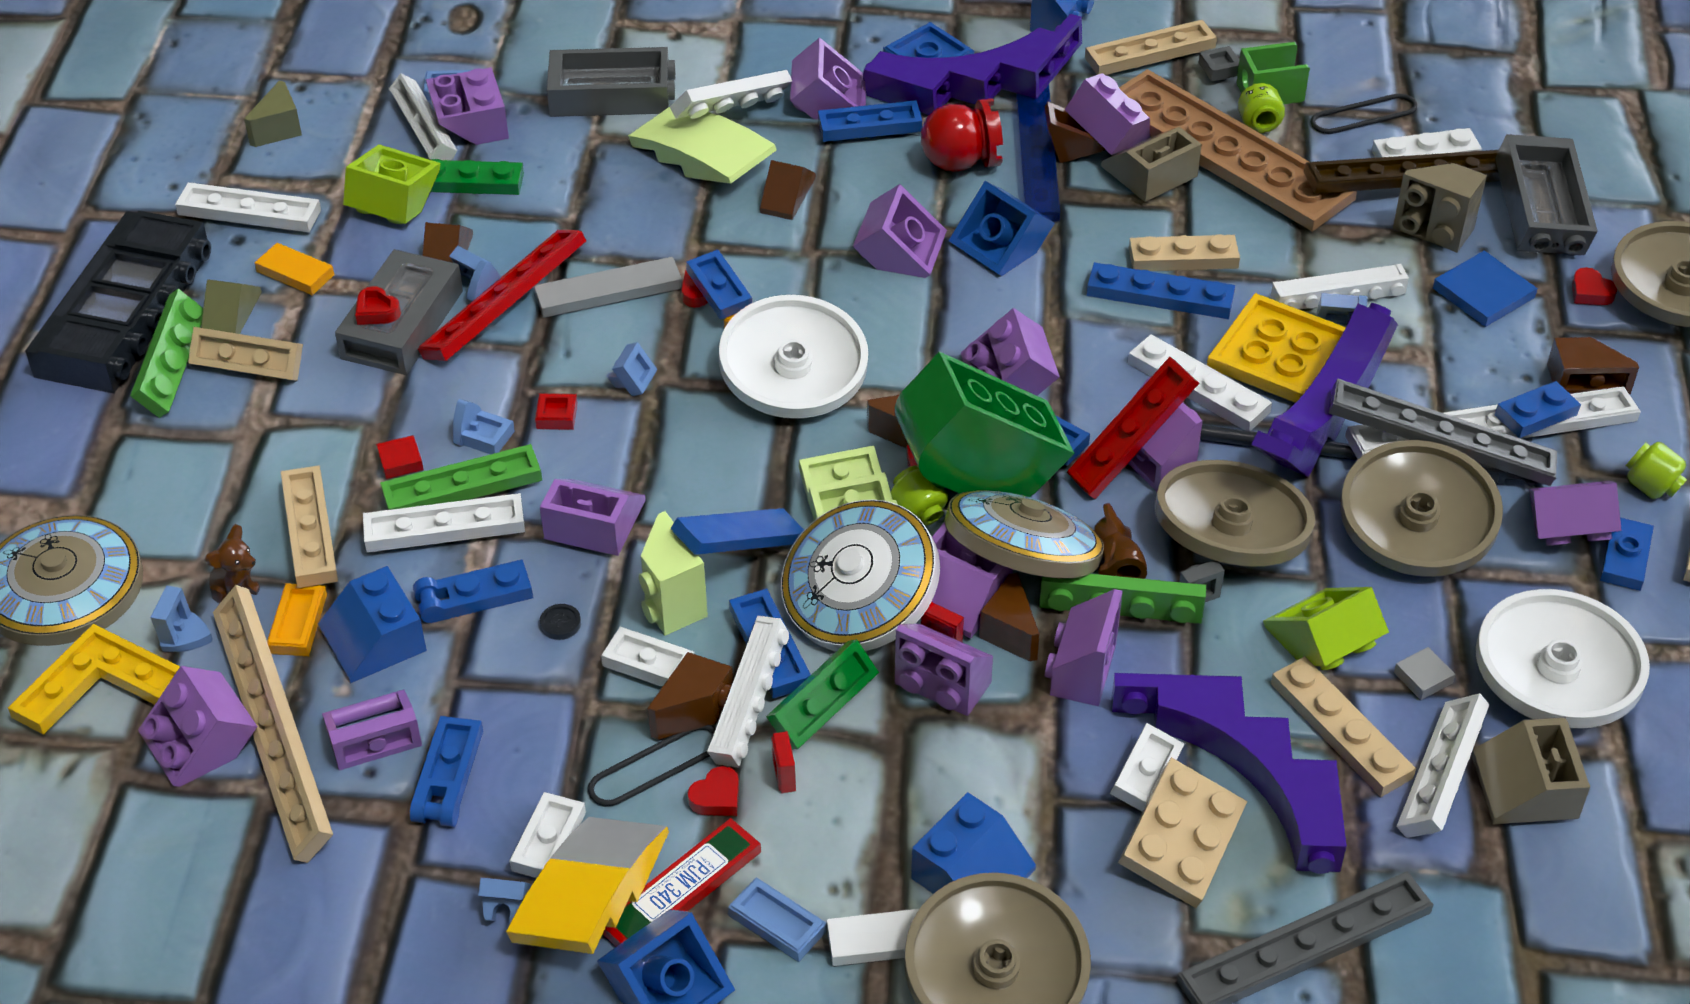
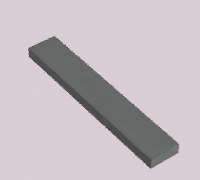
(1425, 424)
(1305, 942)

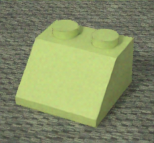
(671, 579)

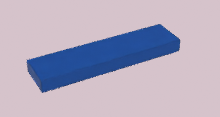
(736, 531)

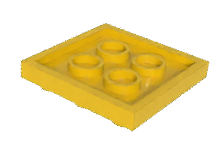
(1275, 347)

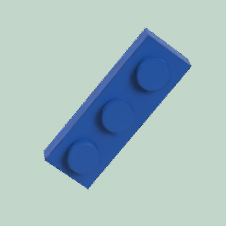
(869, 121)
(792, 668)

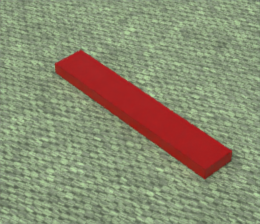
(501, 295)

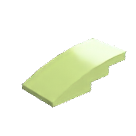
(703, 146)
(842, 479)

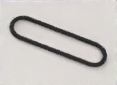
(1366, 122)
(647, 751)

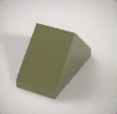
(273, 118)
(228, 305)

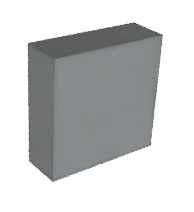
(1424, 673)

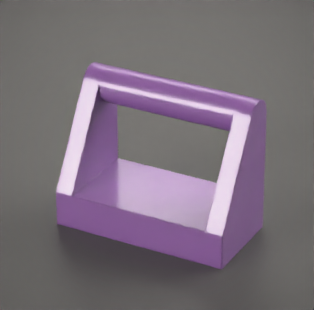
(373, 737)

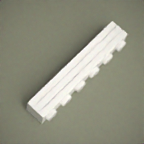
(422, 118)
(1370, 282)
(748, 692)

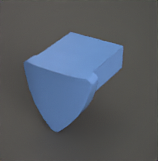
(476, 269)
(1339, 307)
(479, 428)
(176, 625)

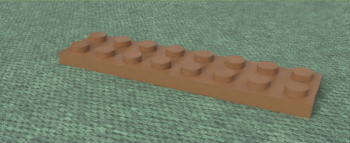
(1237, 151)

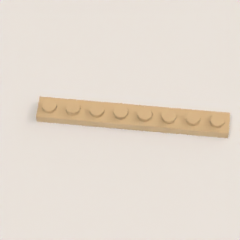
(276, 734)

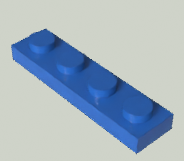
(1161, 290)

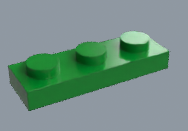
(479, 177)
(823, 693)

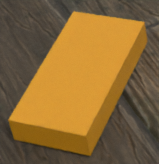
(294, 268)
(296, 620)

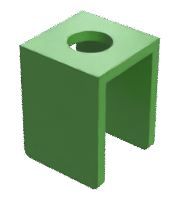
(1274, 66)

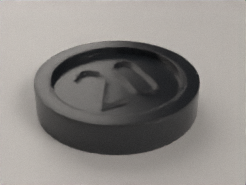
(560, 621)

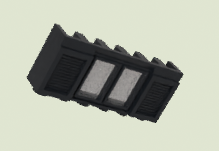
(118, 301)

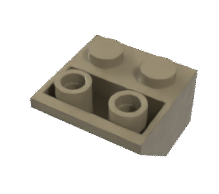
(1156, 163)
(1440, 204)
(1532, 773)

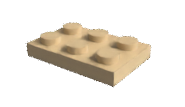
(1183, 832)

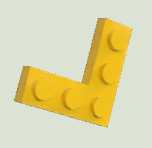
(87, 660)

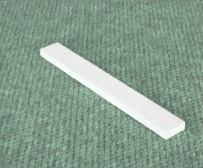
(1597, 410)

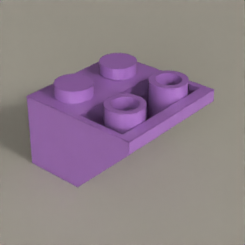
(470, 105)
(1015, 353)
(1170, 446)
(589, 515)
(965, 580)
(941, 668)
(196, 725)

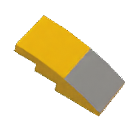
(587, 884)

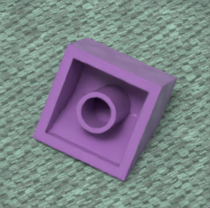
(825, 80)
(1109, 114)
(900, 235)
(1576, 511)
(1085, 649)

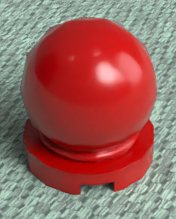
(959, 136)

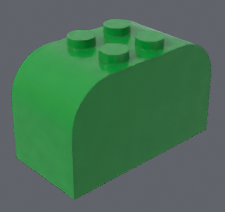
(979, 430)

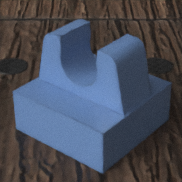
(632, 370)
(501, 892)

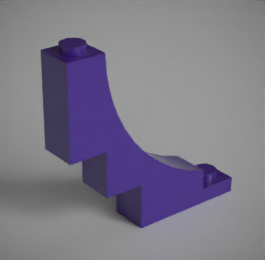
(1018, 67)
(1303, 429)
(1212, 716)

